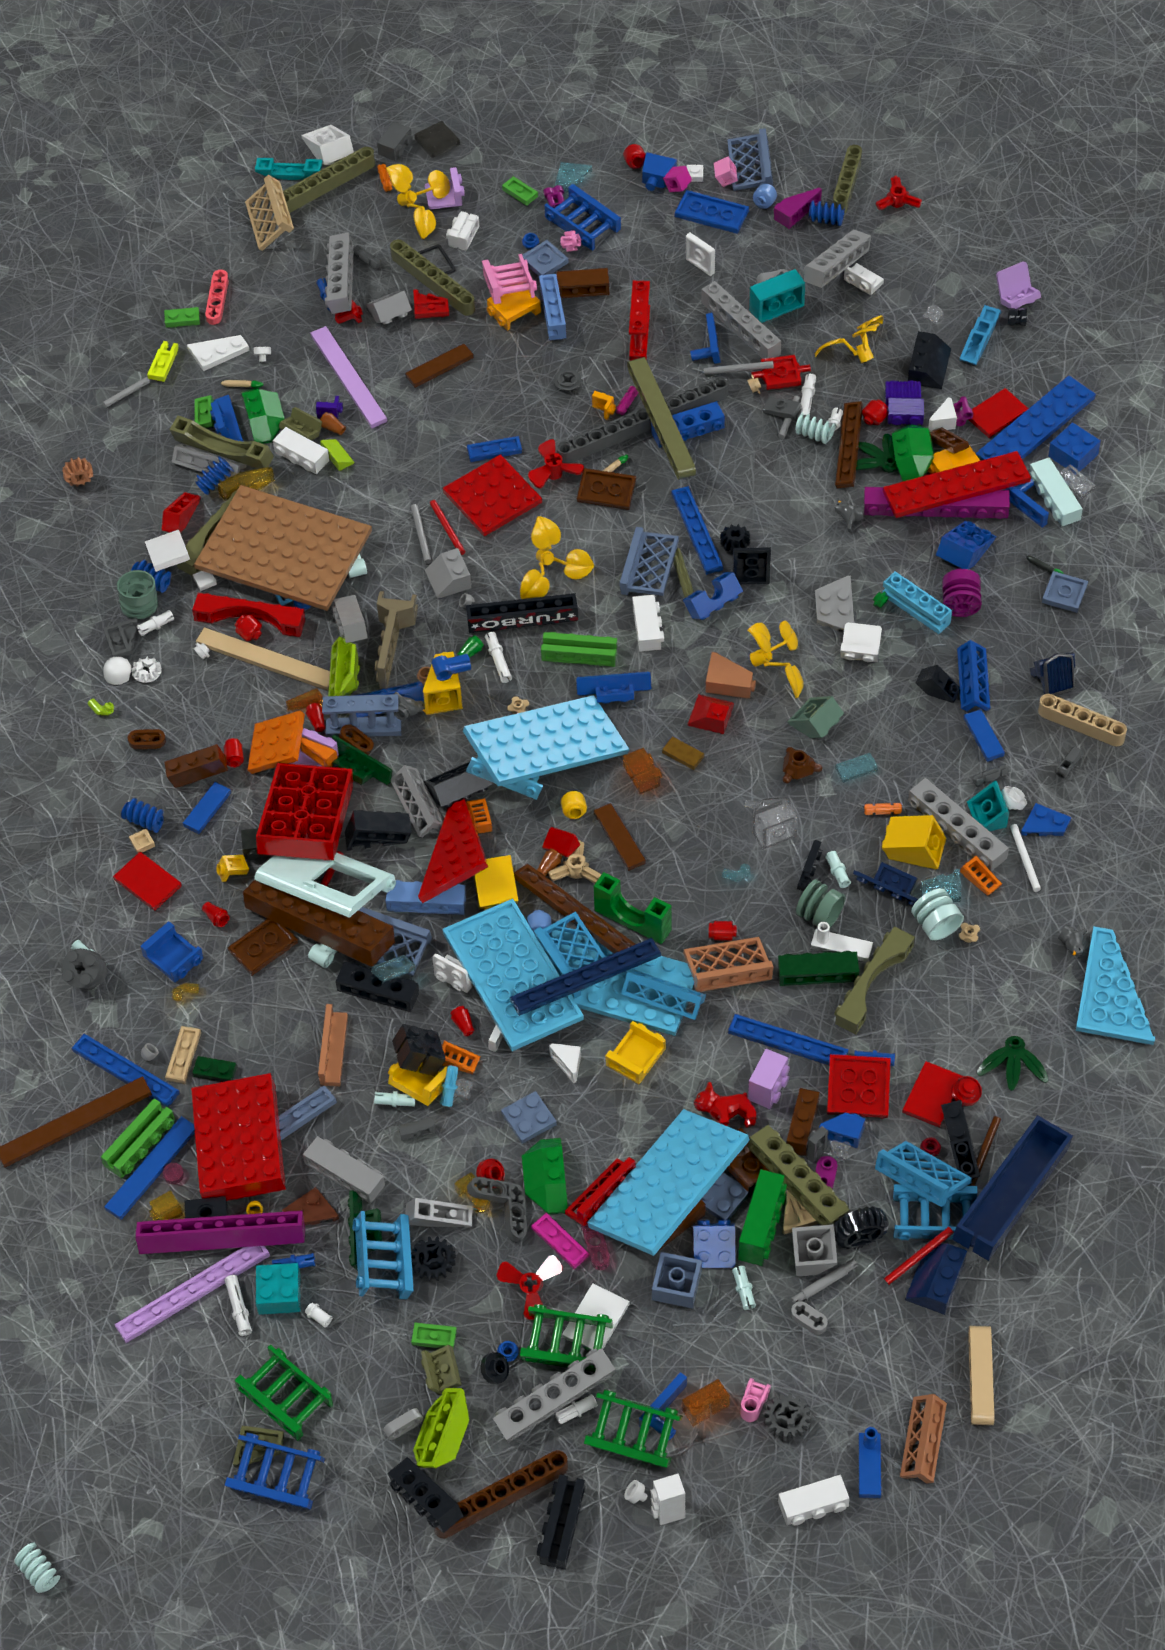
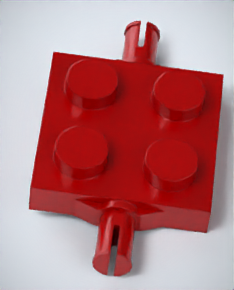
(784, 374)

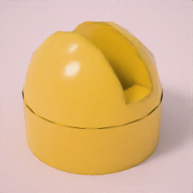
(255, 1210)

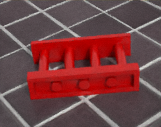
(639, 320)

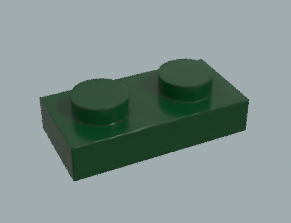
(214, 1069)

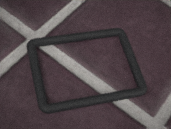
(444, 254)

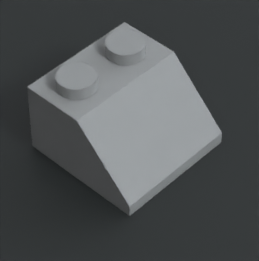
(389, 306)
(448, 574)
(814, 1249)

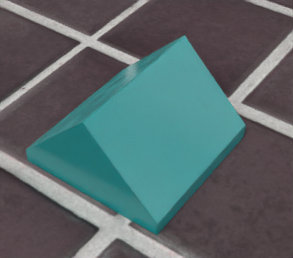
(989, 808)

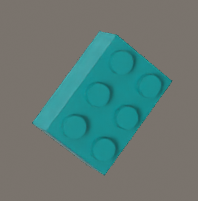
(777, 296)

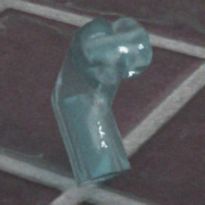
(738, 875)

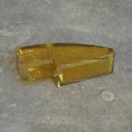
(253, 479)

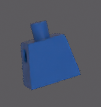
(655, 169)

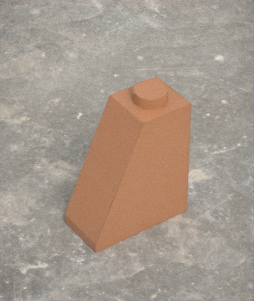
(728, 678)

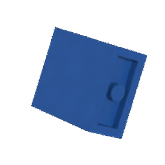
(171, 952)

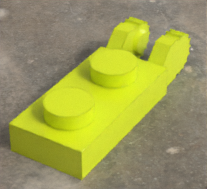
(162, 362)

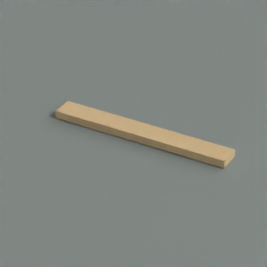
(265, 658)

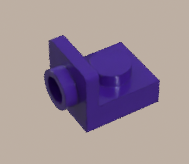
(334, 408)

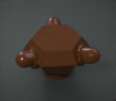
(798, 765)

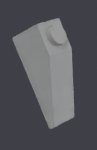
(438, 1214)

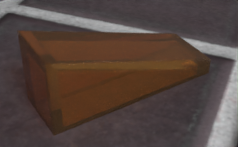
(305, 699)

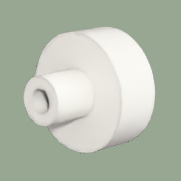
(262, 352)
(635, 1492)

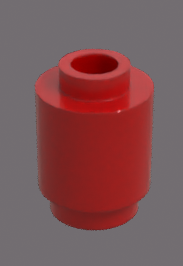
(233, 752)
(722, 930)

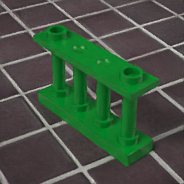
(553, 1355)
(278, 1412)
(618, 1444)

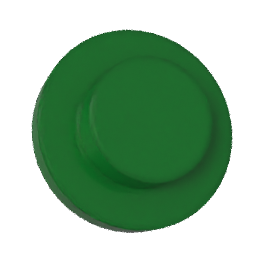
(880, 599)

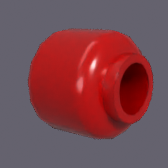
(634, 156)
(875, 412)
(248, 628)

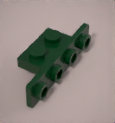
(363, 765)
(374, 1215)

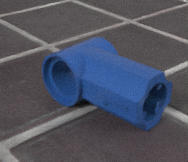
(445, 667)

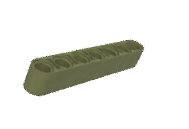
(329, 178)
(432, 277)

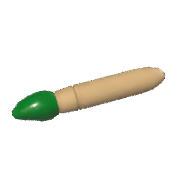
(242, 383)
(621, 460)

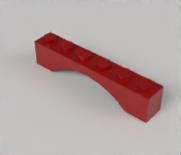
(214, 608)

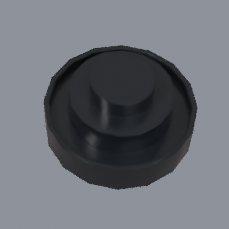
(494, 1368)

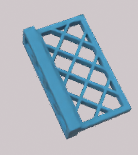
(557, 957)
(918, 1180)

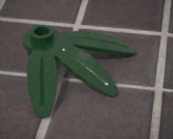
(880, 458)
(1013, 1068)

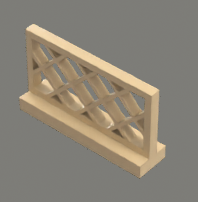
(278, 207)

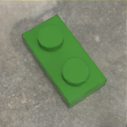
(520, 191)
(182, 317)
(202, 411)
(433, 1335)

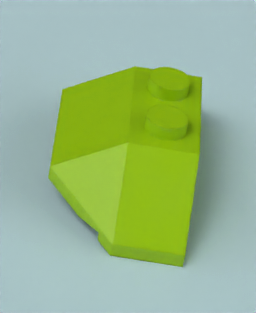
(343, 668)
(442, 1430)

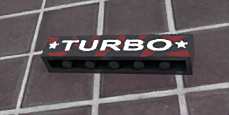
(522, 613)

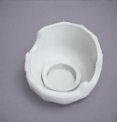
(117, 670)

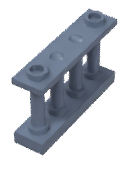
(368, 704)

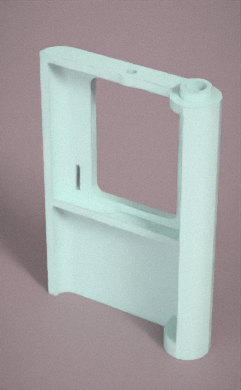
(298, 874)

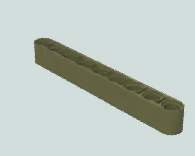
(661, 418)

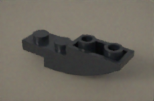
(960, 1139)

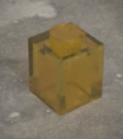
(165, 1207)

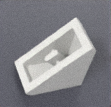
(944, 417)
(567, 1059)

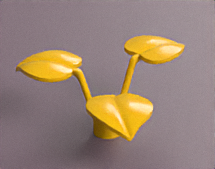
(401, 179)
(863, 350)
(543, 536)
(764, 654)

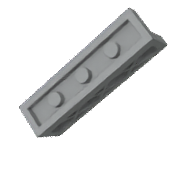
(199, 459)
(419, 796)

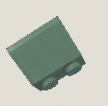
(816, 716)

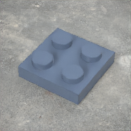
(545, 259)
(1065, 592)
(528, 1117)
(724, 1197)

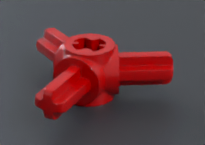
(898, 196)

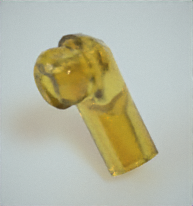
(184, 988)

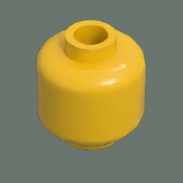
(573, 805)

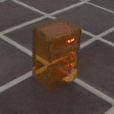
(641, 767)
(697, 1404)

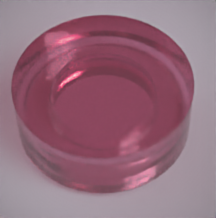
(173, 1173)

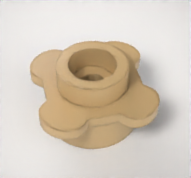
(754, 384)
(518, 709)
(969, 937)

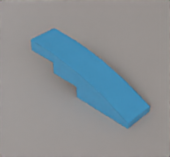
(980, 335)

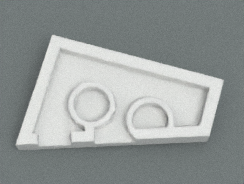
(217, 351)

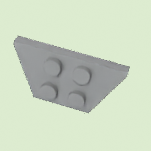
(835, 604)

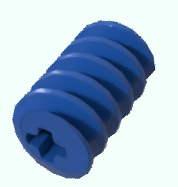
(824, 212)
(214, 475)
(161, 577)
(143, 815)

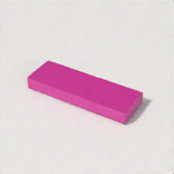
(560, 1241)

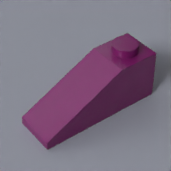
(794, 208)

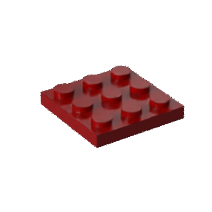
(859, 1085)

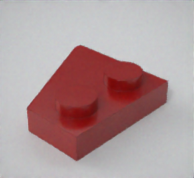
(430, 305)

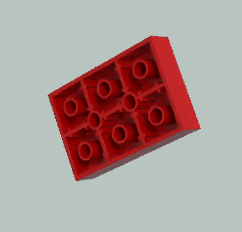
(305, 811)
(238, 1138)

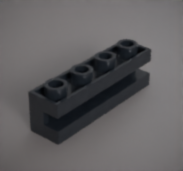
(562, 1522)

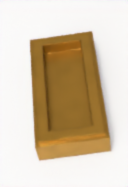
(683, 753)

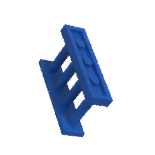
(587, 204)
(280, 1492)

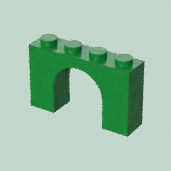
(651, 923)

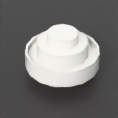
(1014, 798)

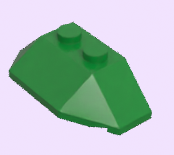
(263, 413)
(912, 451)
(545, 1175)

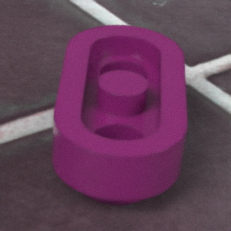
(827, 1174)

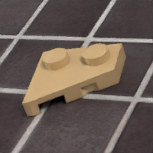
(796, 1215)

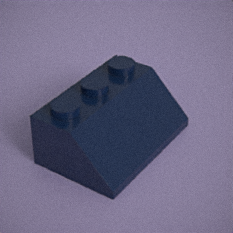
(937, 1277)

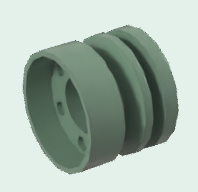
(137, 594)
(819, 904)

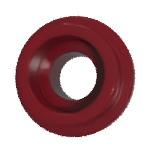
(931, 1142)

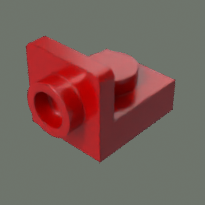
(355, 313)

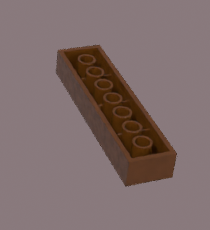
(357, 937)

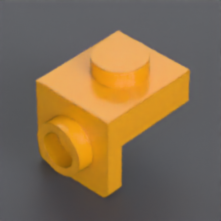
(603, 402)

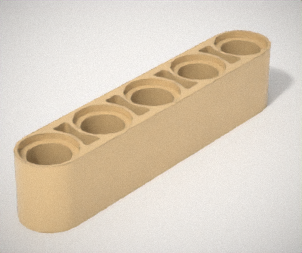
(1082, 720)
(981, 1375)

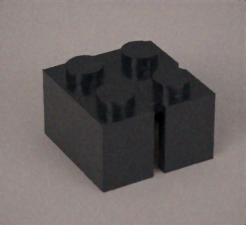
(415, 1044)

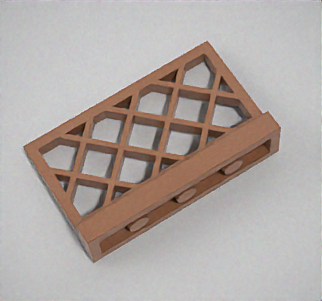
(731, 975)

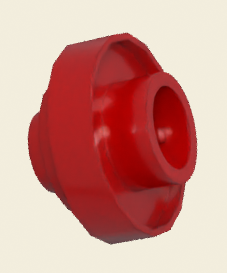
(967, 1090)
(491, 1169)

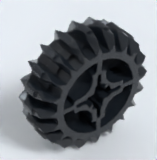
(860, 1227)

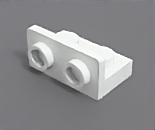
(863, 278)

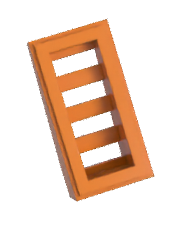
(319, 753)
(481, 827)
(985, 872)
(460, 1052)

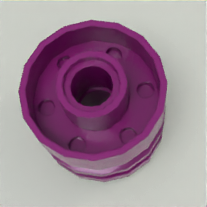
(962, 592)

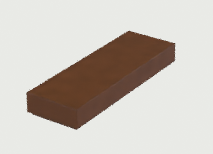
(948, 440)

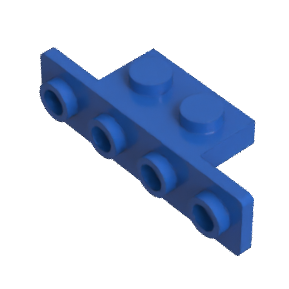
(225, 418)
(614, 686)

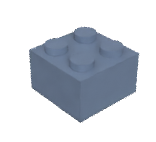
(676, 1280)

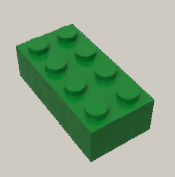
(762, 1218)

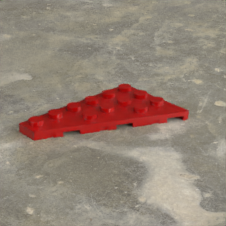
(456, 853)

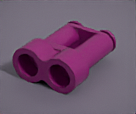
(553, 193)
(964, 414)

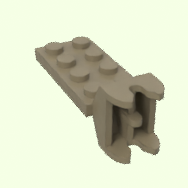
(395, 616)

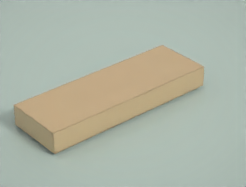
(183, 1055)

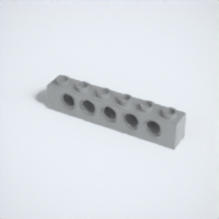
(837, 258)
(339, 273)
(740, 321)
(954, 815)
(531, 1418)

